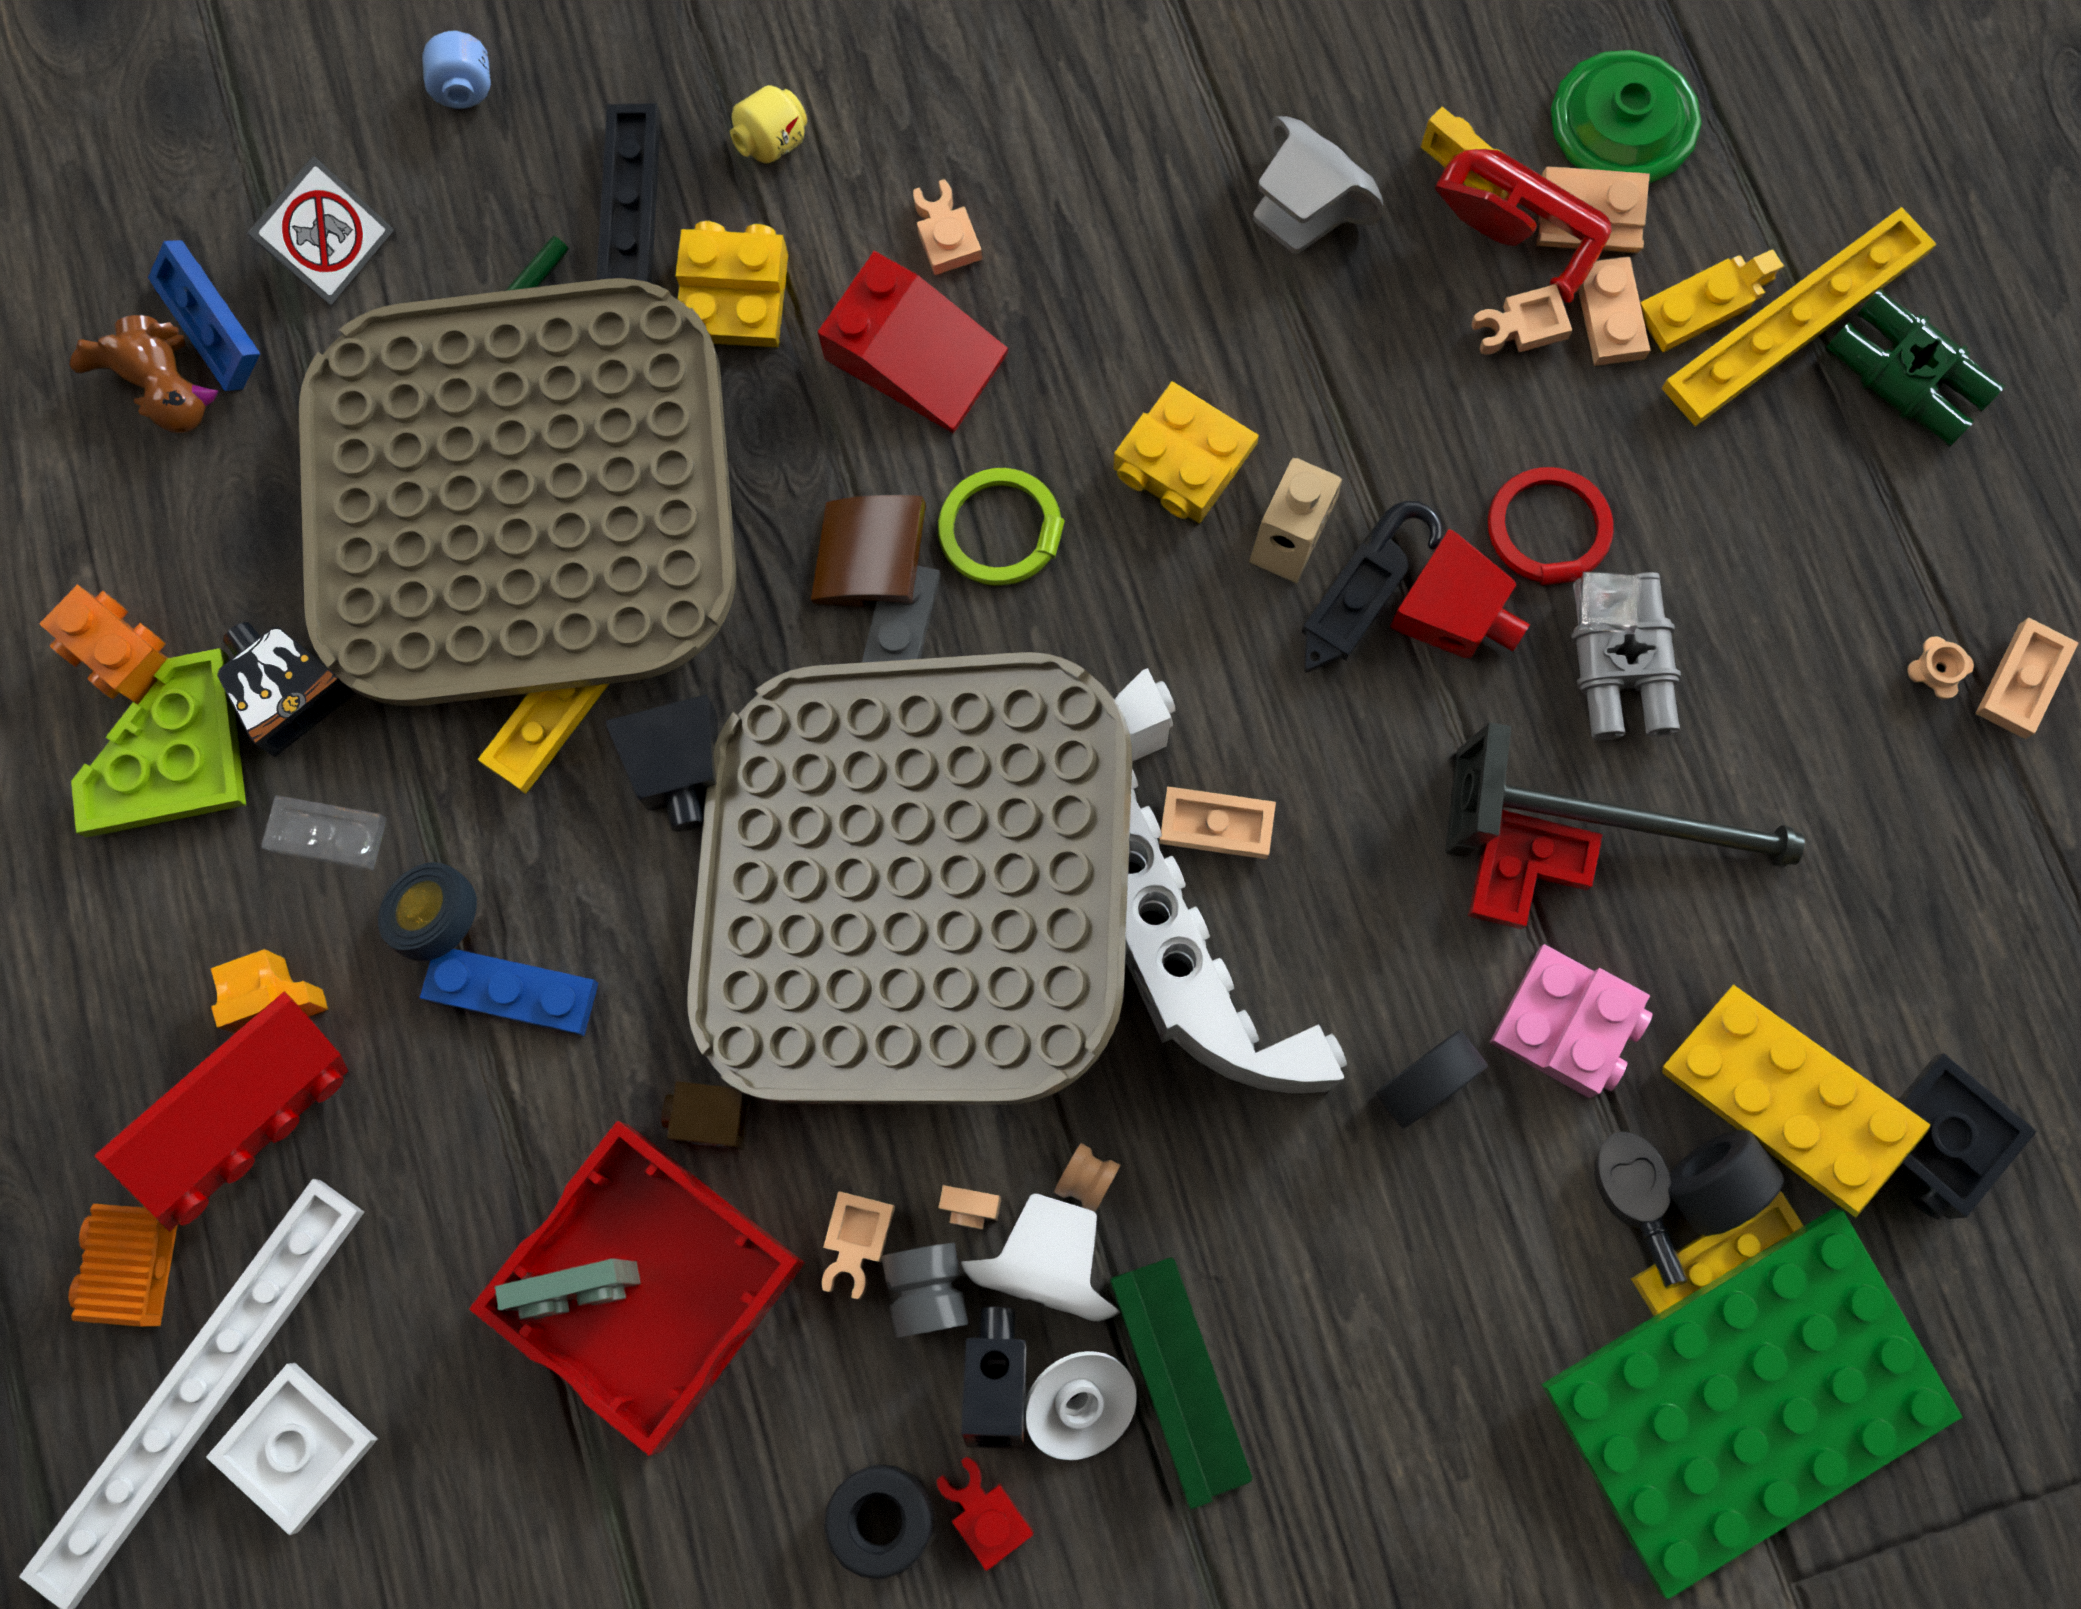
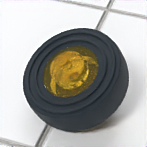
(427, 911)

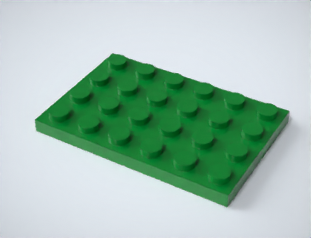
(1751, 1402)

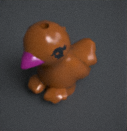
(145, 357)

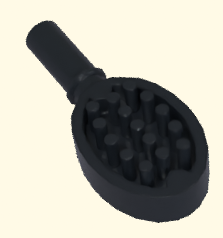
(1635, 1190)

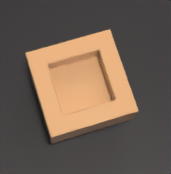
(969, 1207)

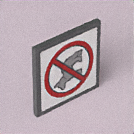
(320, 230)

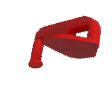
(1510, 225)

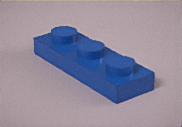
(203, 315)
(510, 991)

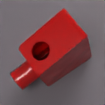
(1459, 601)

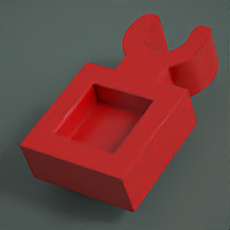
(990, 1519)

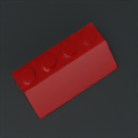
(225, 1113)

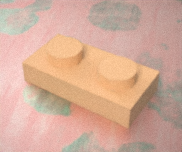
(1613, 313)
(2027, 678)
(1217, 822)

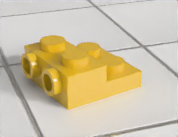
(734, 281)
(1183, 453)

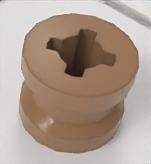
(1087, 1178)

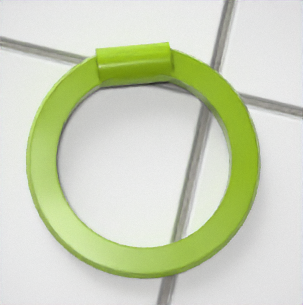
(1048, 538)

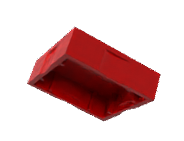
(700, 1296)

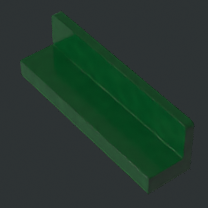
(1181, 1381)

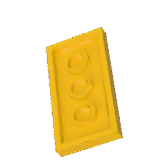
(1796, 1100)

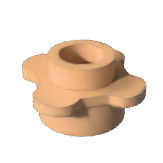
(1951, 656)

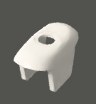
(1047, 1260)

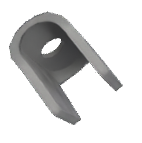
(1312, 188)

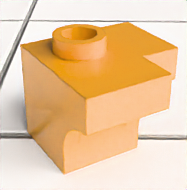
(254, 982)

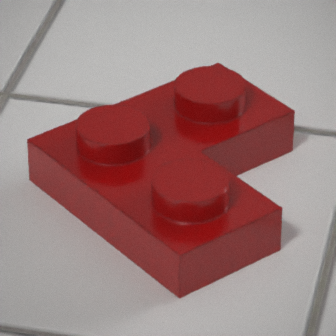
(1528, 851)

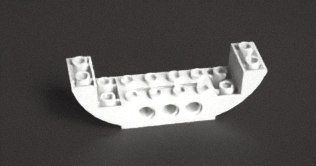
(1198, 1006)

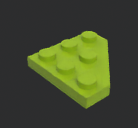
(166, 755)

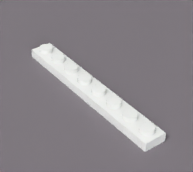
(191, 1396)

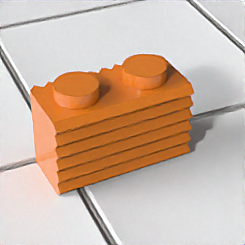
(122, 1267)

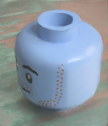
(456, 66)

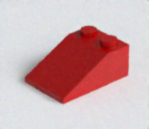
(910, 343)

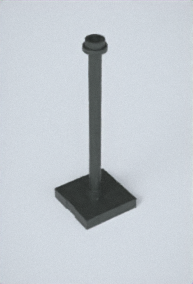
(1481, 793)

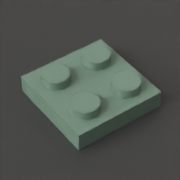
(550, 1293)

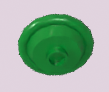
(1626, 115)

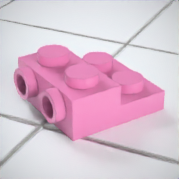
(1572, 1022)

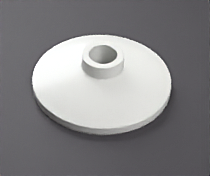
(1089, 1421)

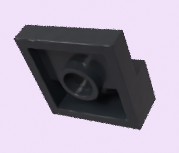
(1967, 1143)

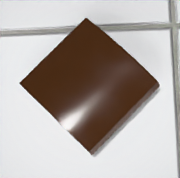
(869, 550)

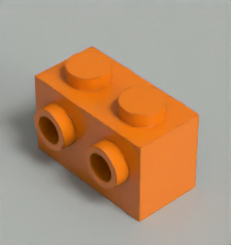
(96, 634)

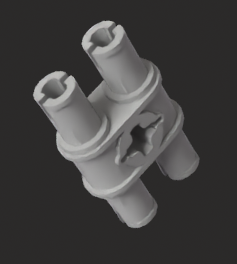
(1651, 673)

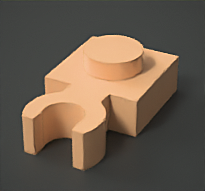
(946, 233)
(1529, 319)
(858, 1232)

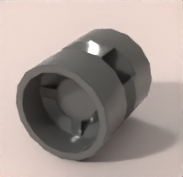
(925, 1290)

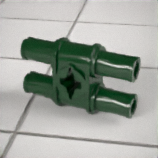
(1915, 392)

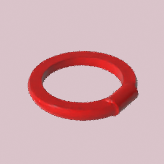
(1553, 572)

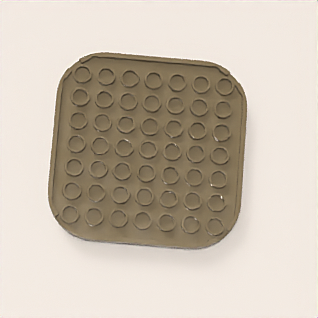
(515, 493)
(914, 883)

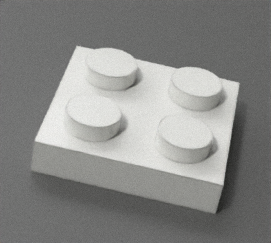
(291, 1448)

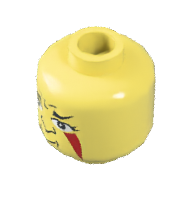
(768, 124)

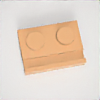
(1614, 193)

